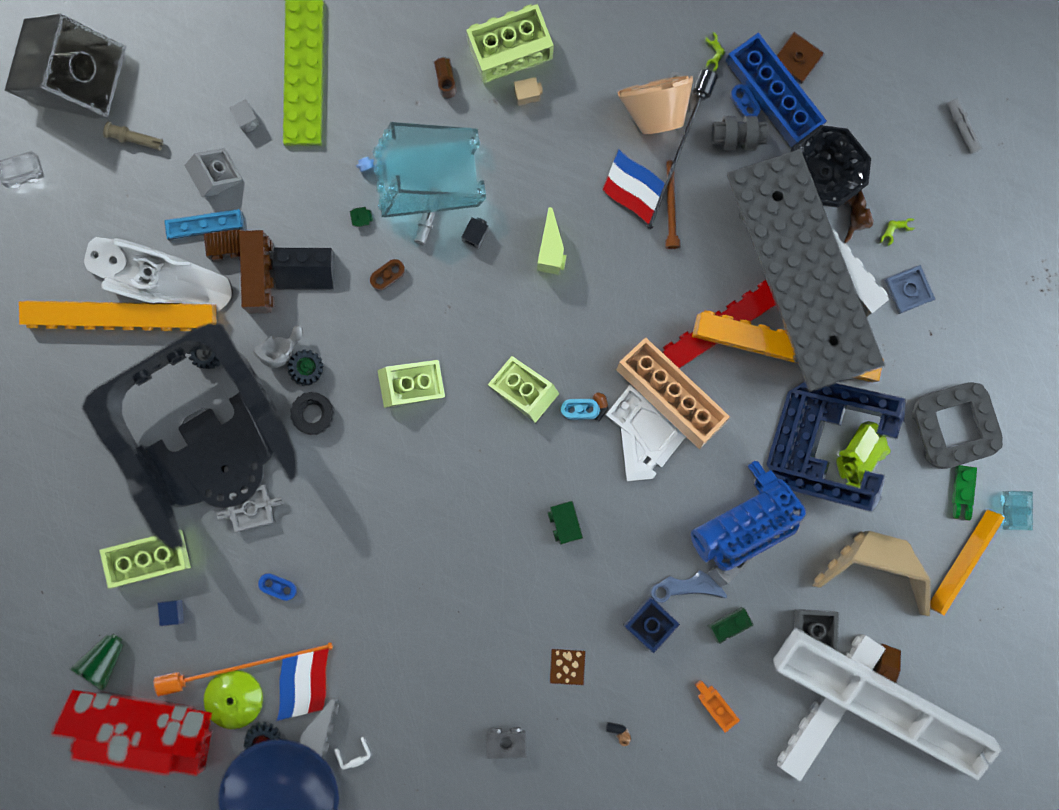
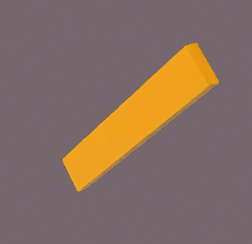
(966, 562)

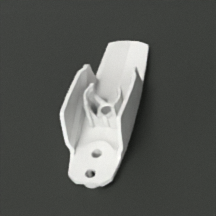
(154, 274)

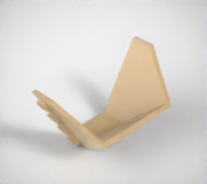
(884, 554)

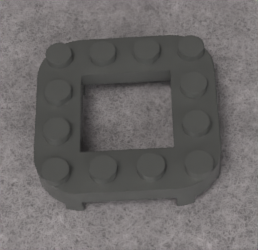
(931, 433)

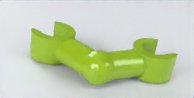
(720, 52)
(891, 227)

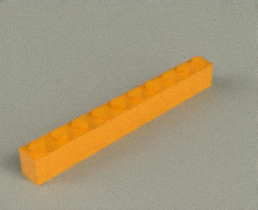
(115, 314)
(753, 338)

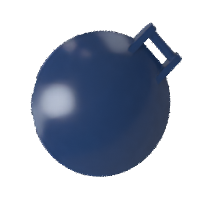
(279, 777)

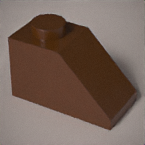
(889, 663)

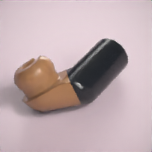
(620, 731)

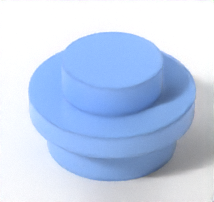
(365, 164)

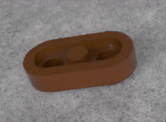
(385, 272)

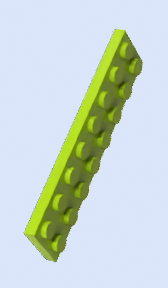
(303, 72)

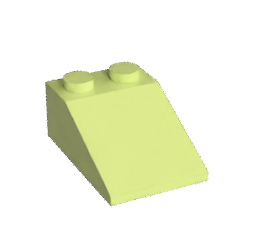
(551, 252)
(410, 383)
(524, 389)

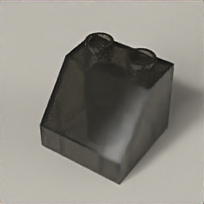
(65, 66)

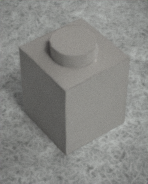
(244, 116)

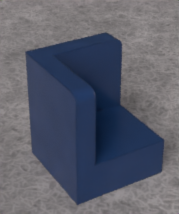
(170, 613)

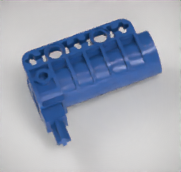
(750, 523)

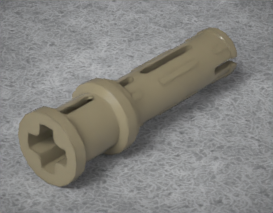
(124, 134)

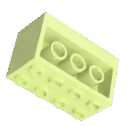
(510, 43)

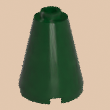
(99, 661)

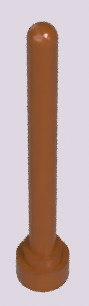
(672, 240)

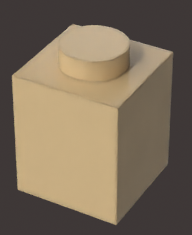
(527, 91)

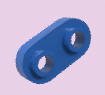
(746, 102)
(277, 587)

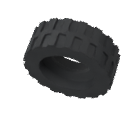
(297, 413)

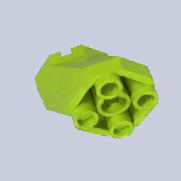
(862, 454)

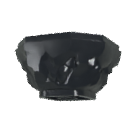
(841, 159)

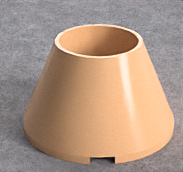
(659, 104)

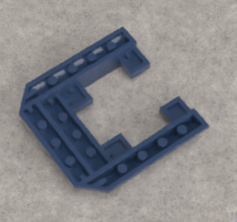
(799, 435)

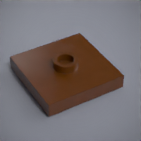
(799, 57)

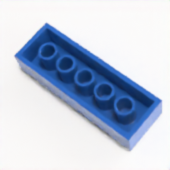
(775, 89)

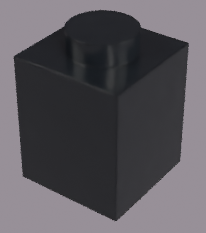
(475, 232)

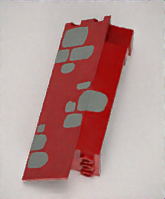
(135, 732)

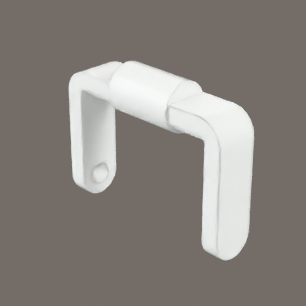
(357, 761)

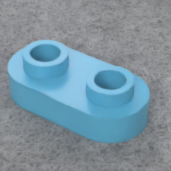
(581, 409)

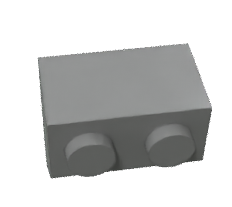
(212, 172)

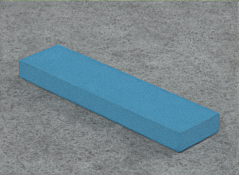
(202, 224)

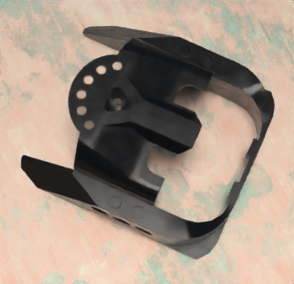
(181, 478)

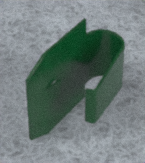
(361, 216)

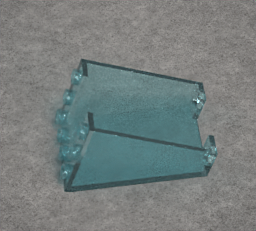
(426, 169)

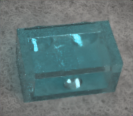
(1017, 510)

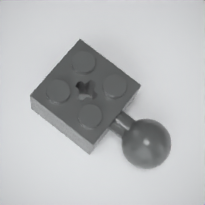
(824, 620)

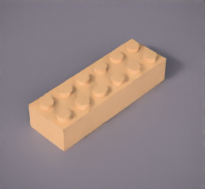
(672, 393)

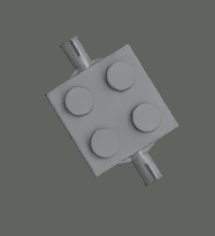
(253, 512)

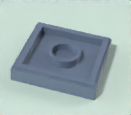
(909, 289)

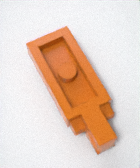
(717, 706)

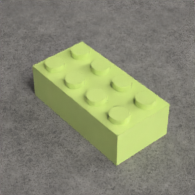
(142, 561)

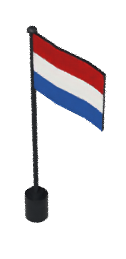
(636, 185)

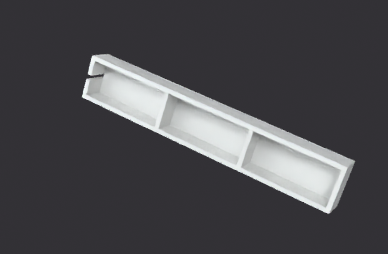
(886, 704)

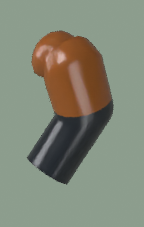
(601, 399)

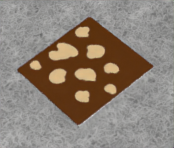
(567, 667)

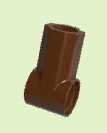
(445, 77)

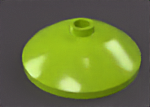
(246, 696)

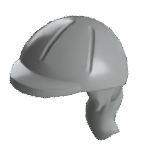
(278, 351)

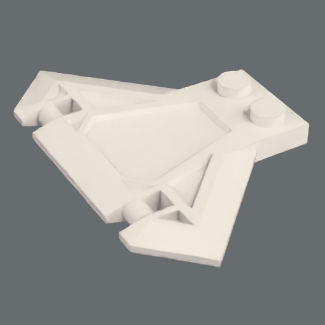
(643, 434)

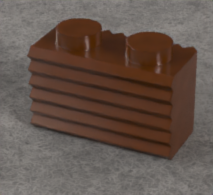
(222, 245)

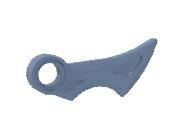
(698, 584)

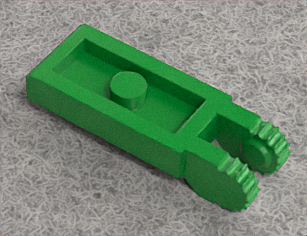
(964, 491)

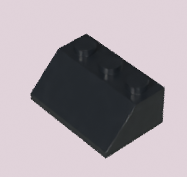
(304, 268)

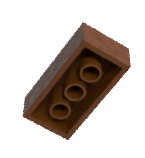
(256, 272)

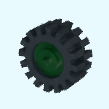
(305, 367)

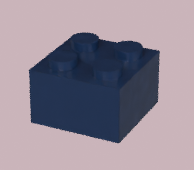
(651, 624)

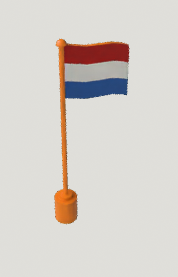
(300, 681)

